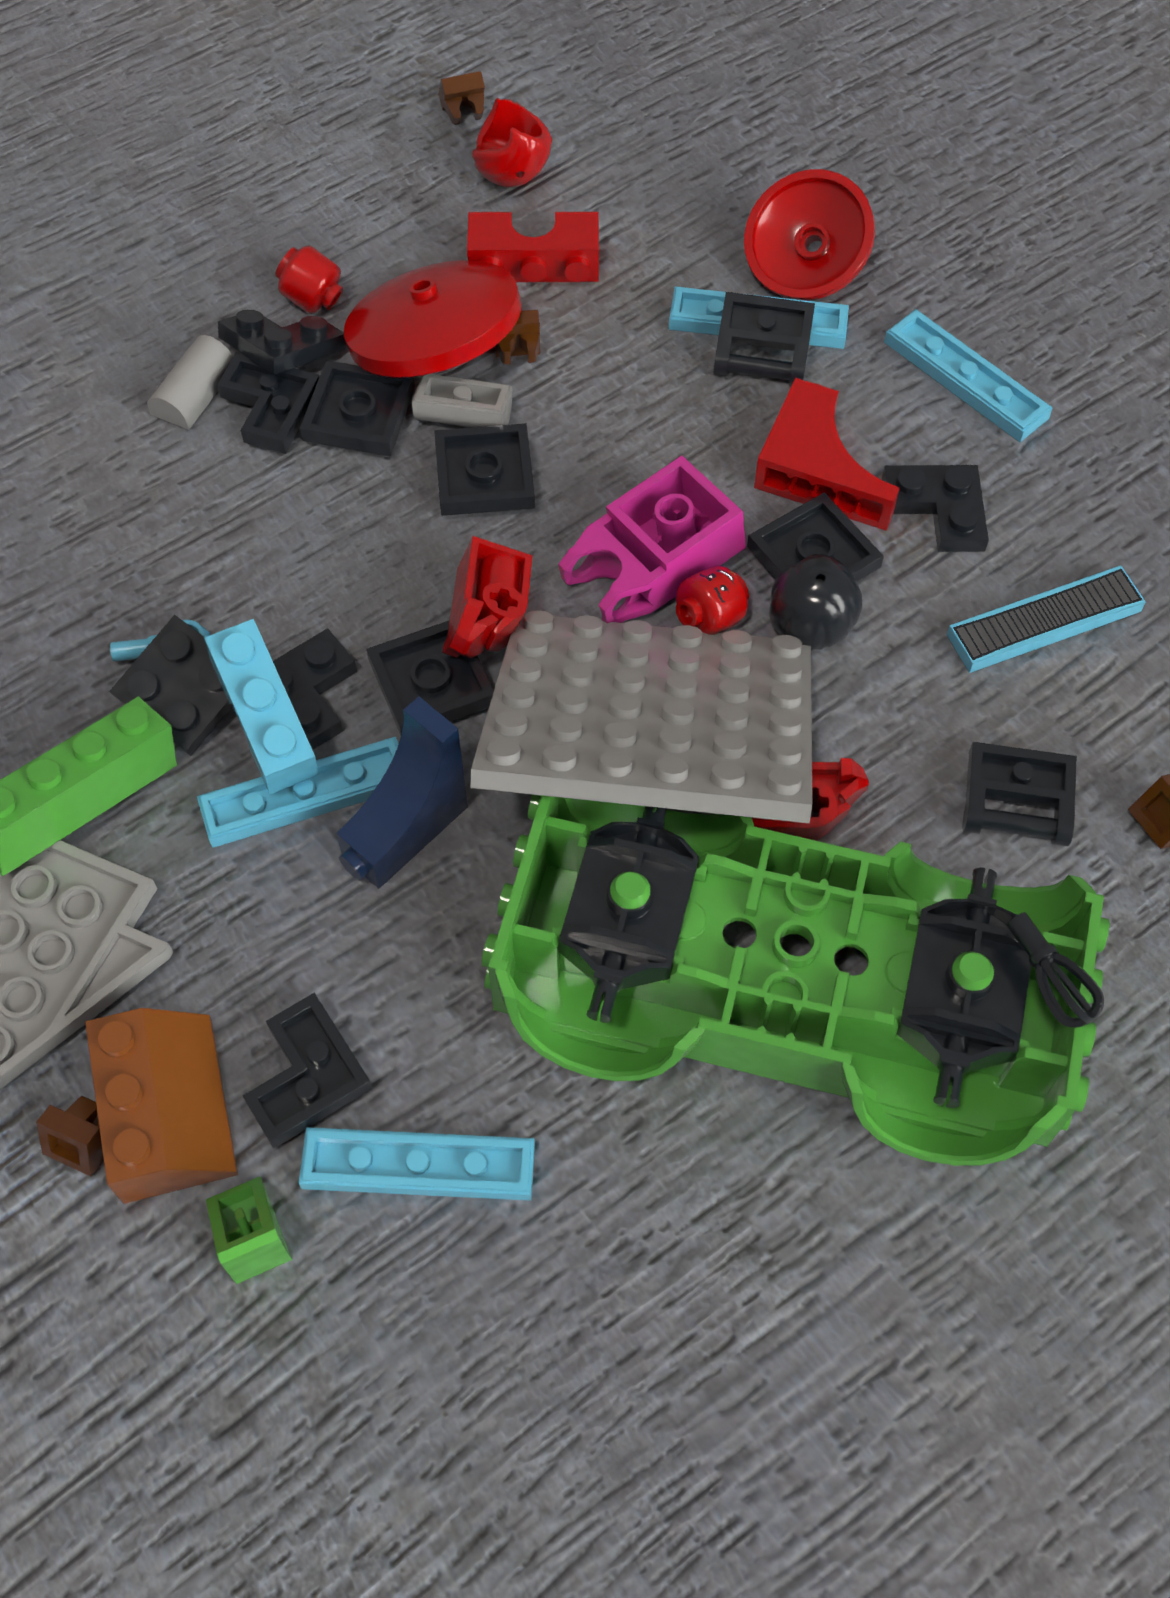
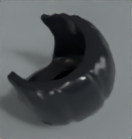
(815, 610)

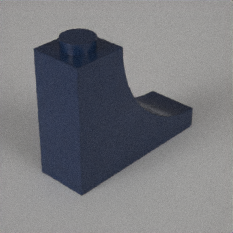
(411, 802)

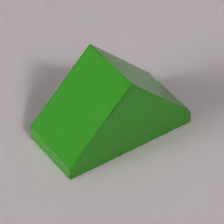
(246, 1231)

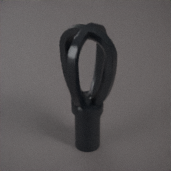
(1046, 961)

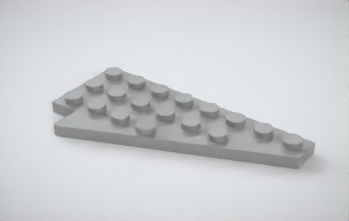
(67, 948)

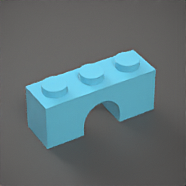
(261, 706)

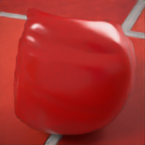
(511, 145)

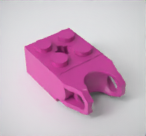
(656, 540)

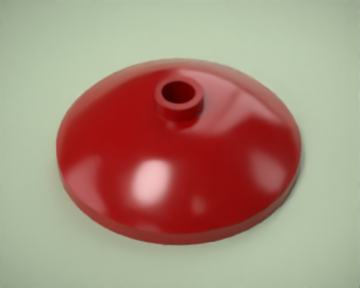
(805, 210)

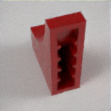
(809, 458)

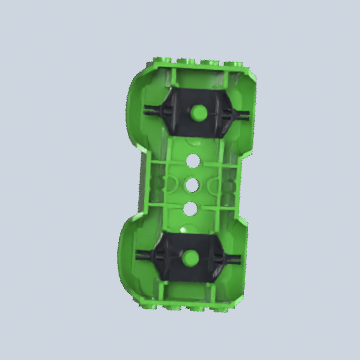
(939, 1044)

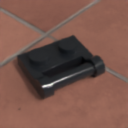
(766, 324)
(1020, 778)

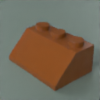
(159, 1102)

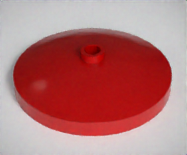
(433, 318)

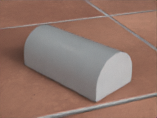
(191, 382)
(462, 401)

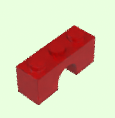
(561, 255)

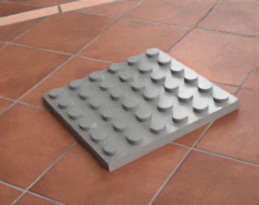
(651, 718)

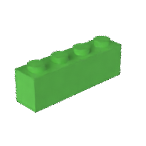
(81, 780)

